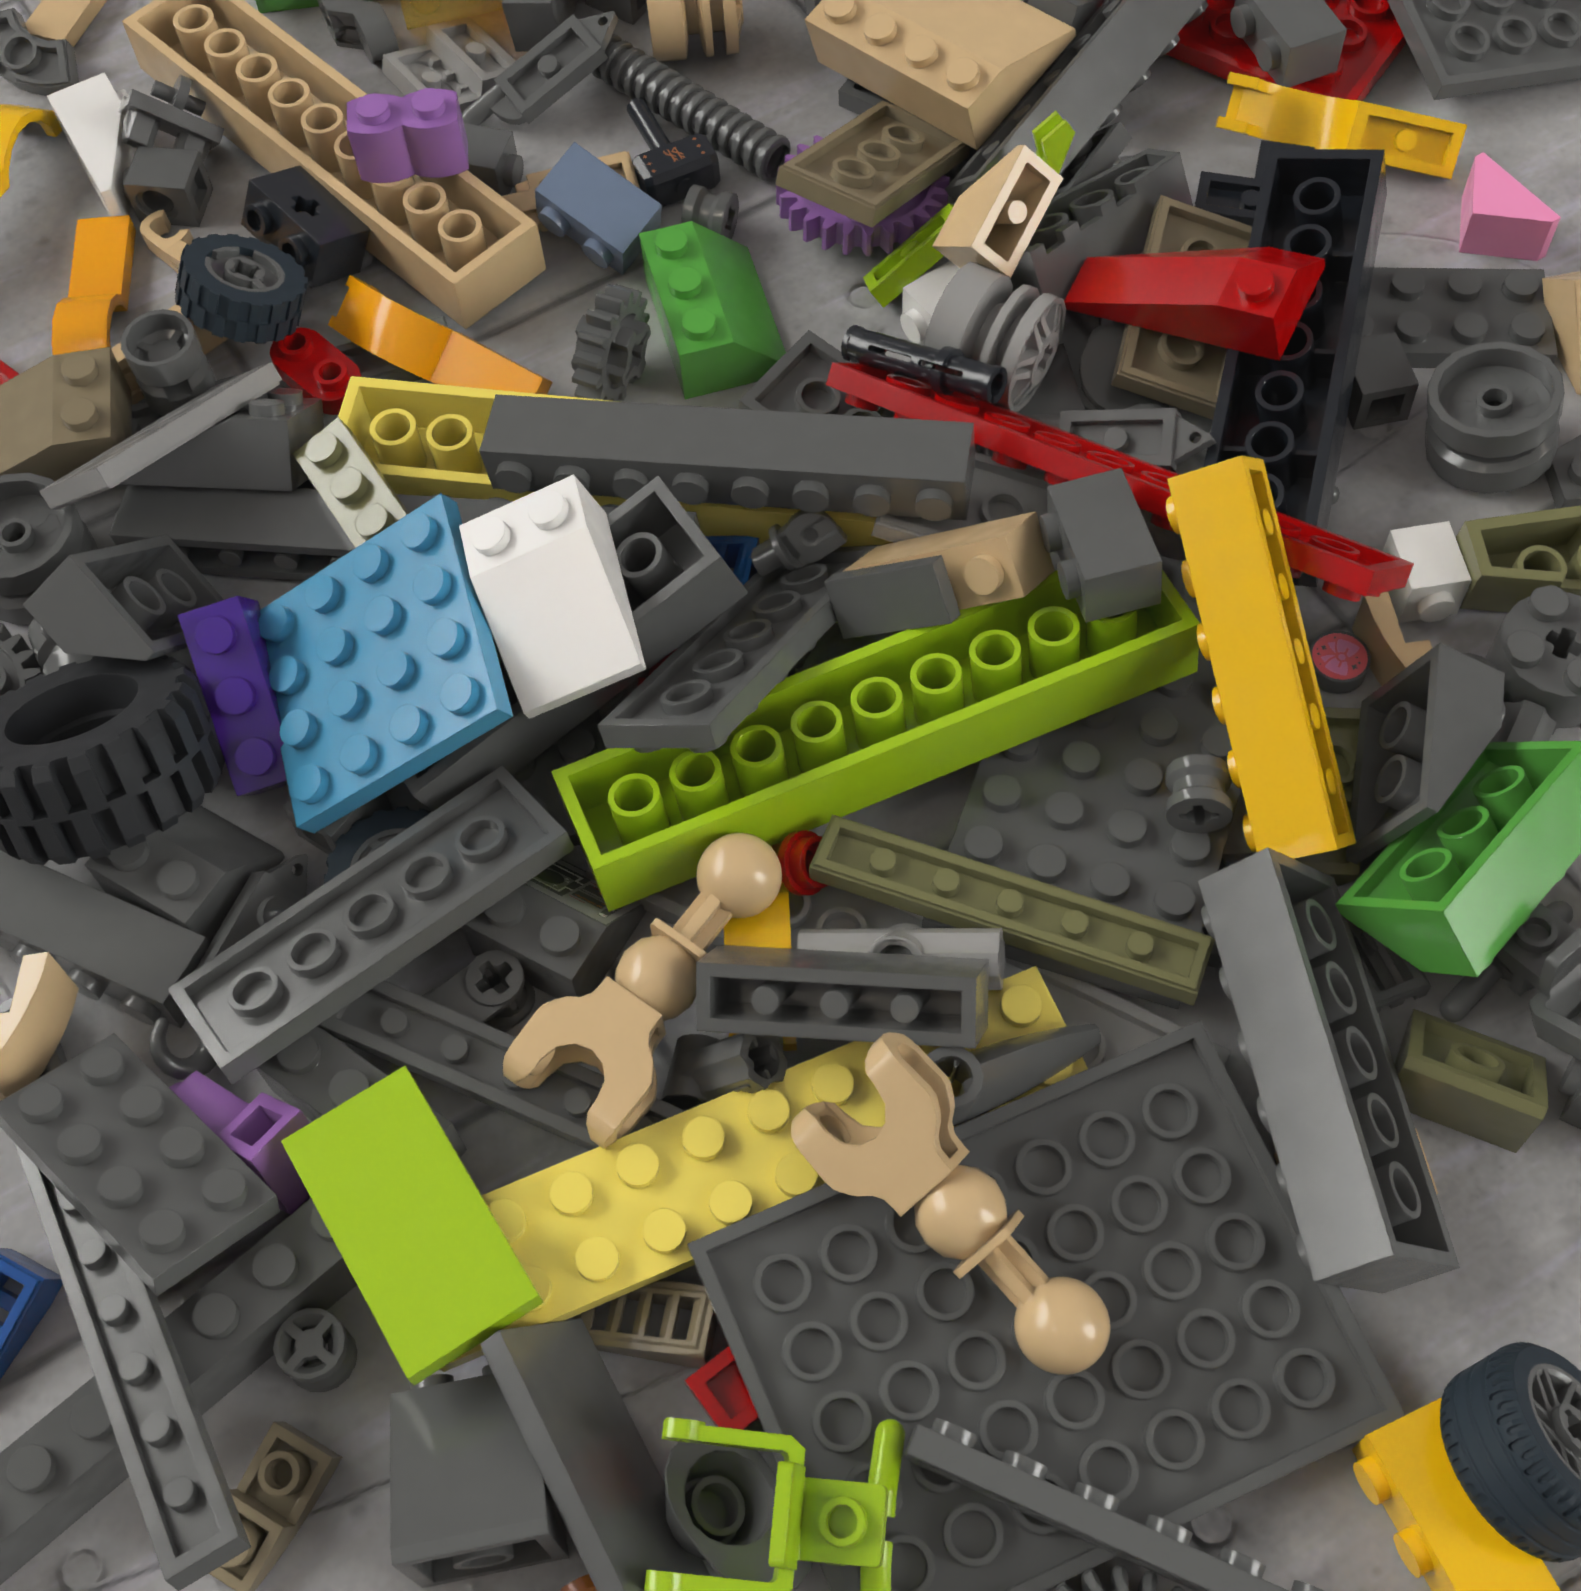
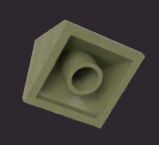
(1471, 1081)

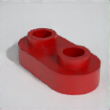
(309, 363)

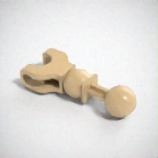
(653, 983)
(956, 1206)

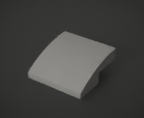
(454, 58)

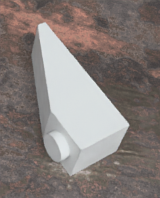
(94, 132)

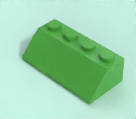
(1480, 864)

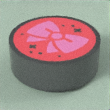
(1340, 661)

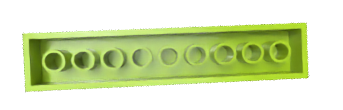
(870, 730)

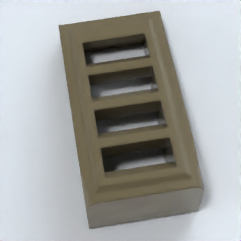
(692, 1352)

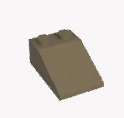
(63, 413)

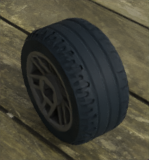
(1518, 1446)

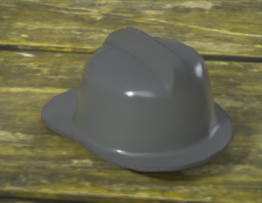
(723, 1509)

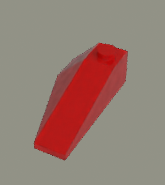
(1210, 296)

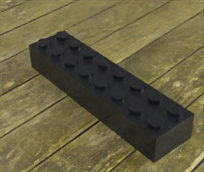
(1299, 406)

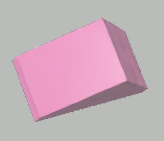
(1503, 215)

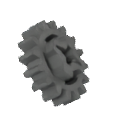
(611, 344)

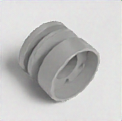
(999, 328)

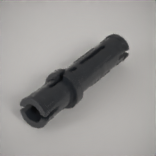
(978, 378)

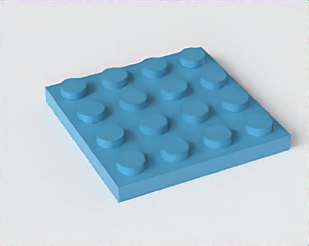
(381, 665)

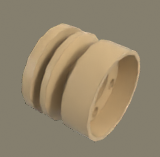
(677, 19)

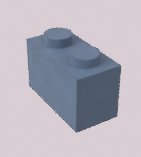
(596, 209)

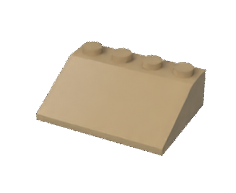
(941, 59)

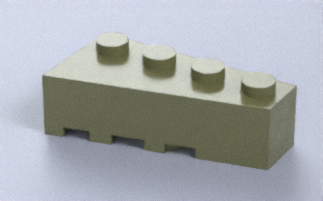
(1518, 554)

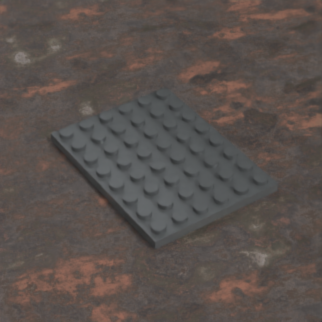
(1154, 1197)

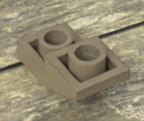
(276, 1500)

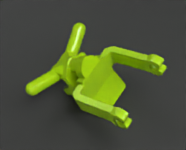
(811, 1516)

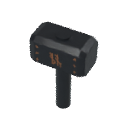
(672, 167)

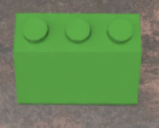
(709, 308)

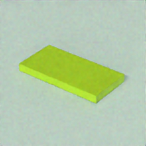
(411, 1225)

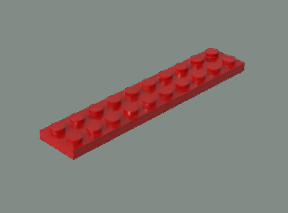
(1019, 441)

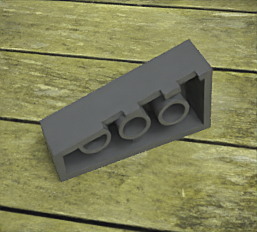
(1100, 219)

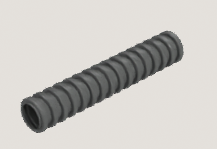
(693, 108)

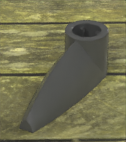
(1010, 1067)

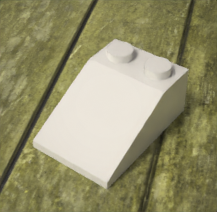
(553, 595)

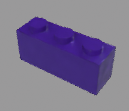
(236, 685)

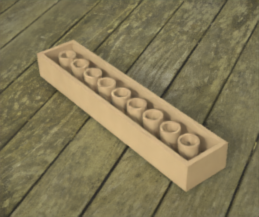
(290, 109)

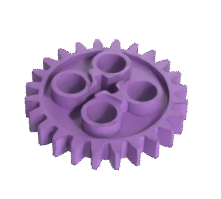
(839, 229)

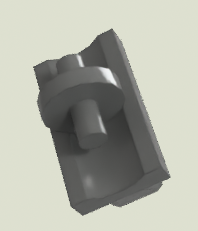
(148, 115)

